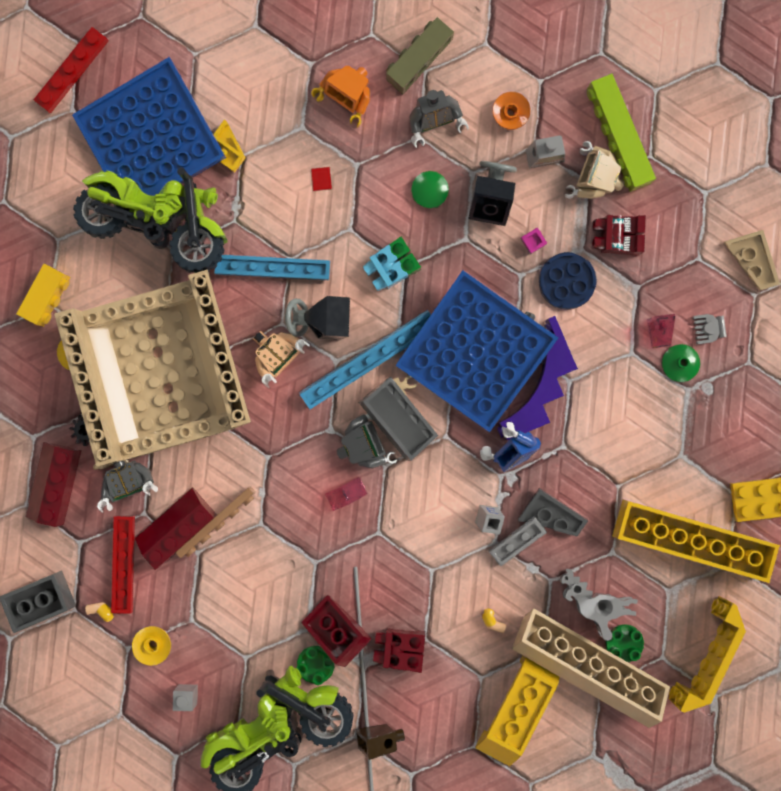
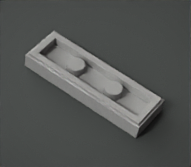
(517, 541)

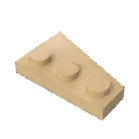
(755, 259)

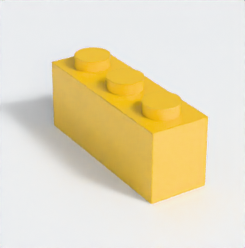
(43, 295)

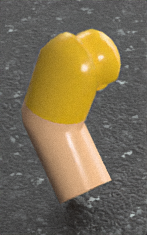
(101, 609)
(491, 623)

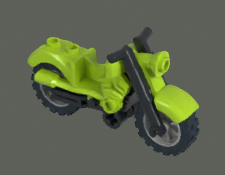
(154, 216)
(247, 745)

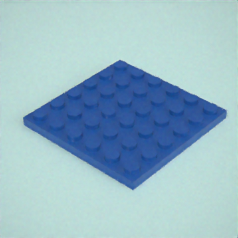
(150, 130)
(476, 351)

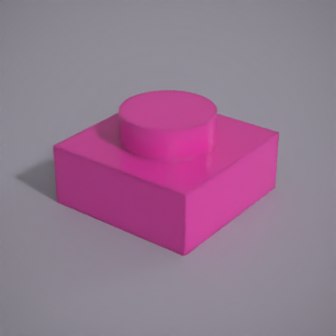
(533, 240)

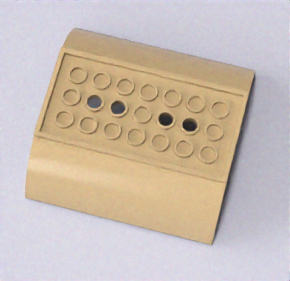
(124, 382)

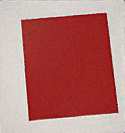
(321, 178)

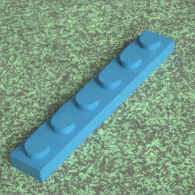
(273, 267)

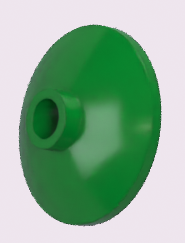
(672, 366)

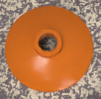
(511, 102)

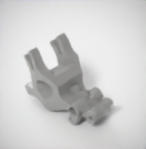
(596, 607)

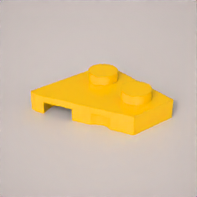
(229, 146)

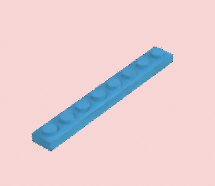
(363, 362)

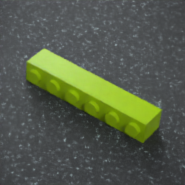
(620, 132)

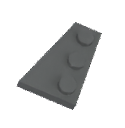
(553, 514)

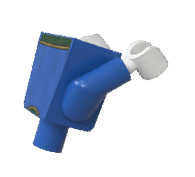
(515, 451)

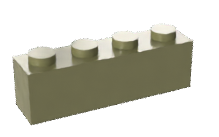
(419, 55)

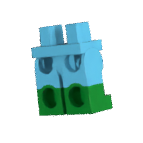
(389, 269)

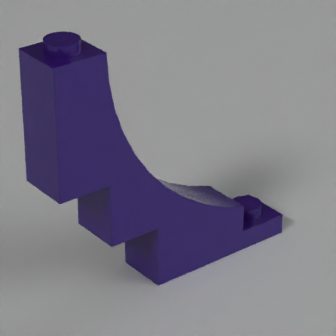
(555, 364)

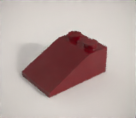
(336, 631)

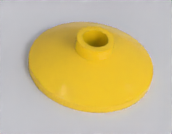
(145, 652)

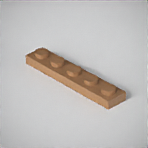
(217, 523)

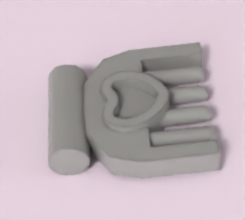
(711, 328)

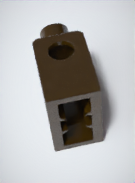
(378, 740)

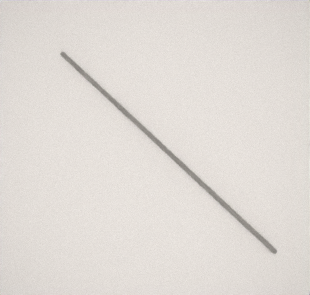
(363, 672)

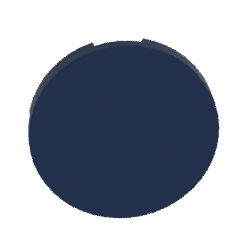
(567, 281)

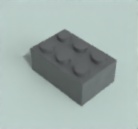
(37, 601)

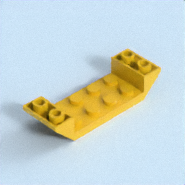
(717, 661)
(519, 713)

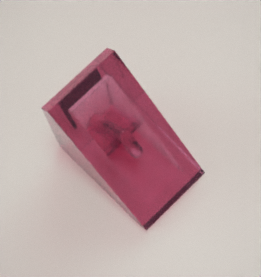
(661, 330)
(346, 494)

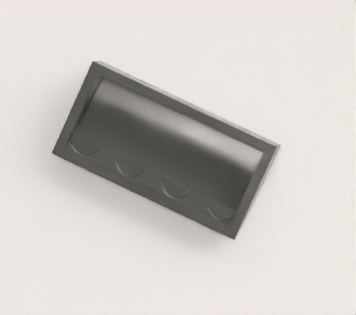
(398, 419)

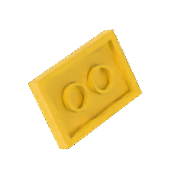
(756, 499)

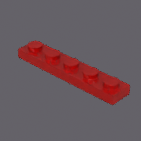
(71, 70)
(123, 564)

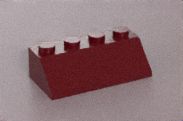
(53, 484)
(174, 528)

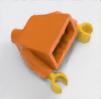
(347, 88)

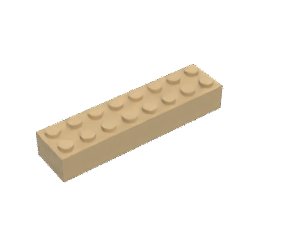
(591, 668)

